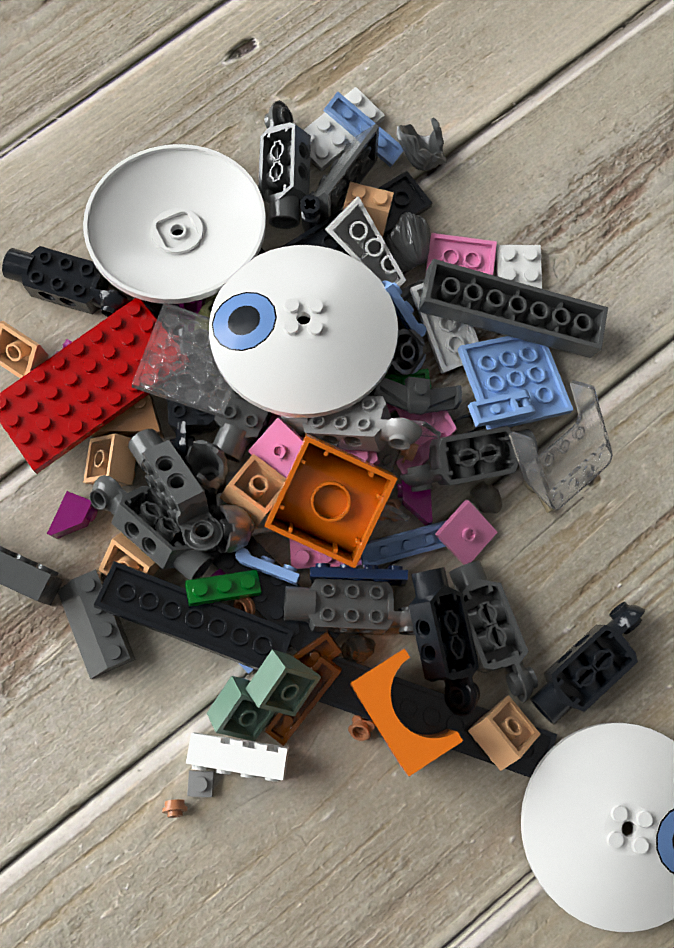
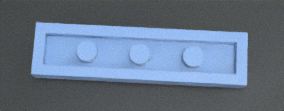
(356, 122)
(402, 545)

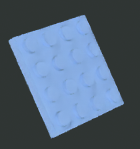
(514, 366)

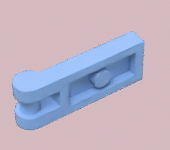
(403, 309)
(501, 408)
(267, 566)

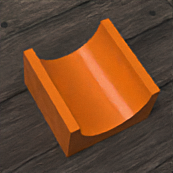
(331, 500)
(410, 749)

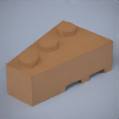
(133, 420)

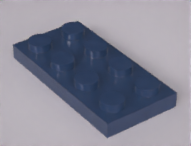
(393, 575)

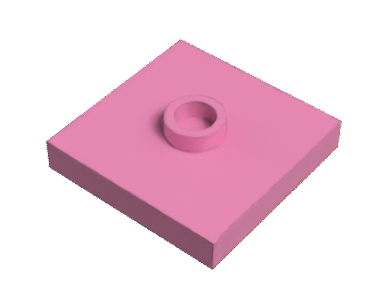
(278, 446)
(466, 533)

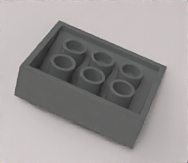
(351, 167)

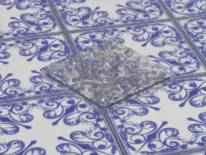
(181, 363)

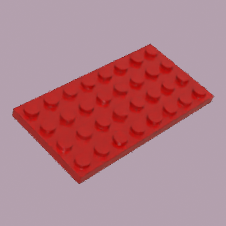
(78, 387)

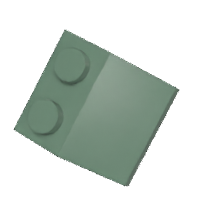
(282, 684)
(236, 712)

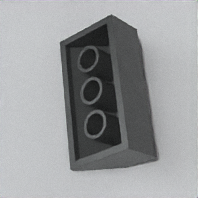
(97, 632)

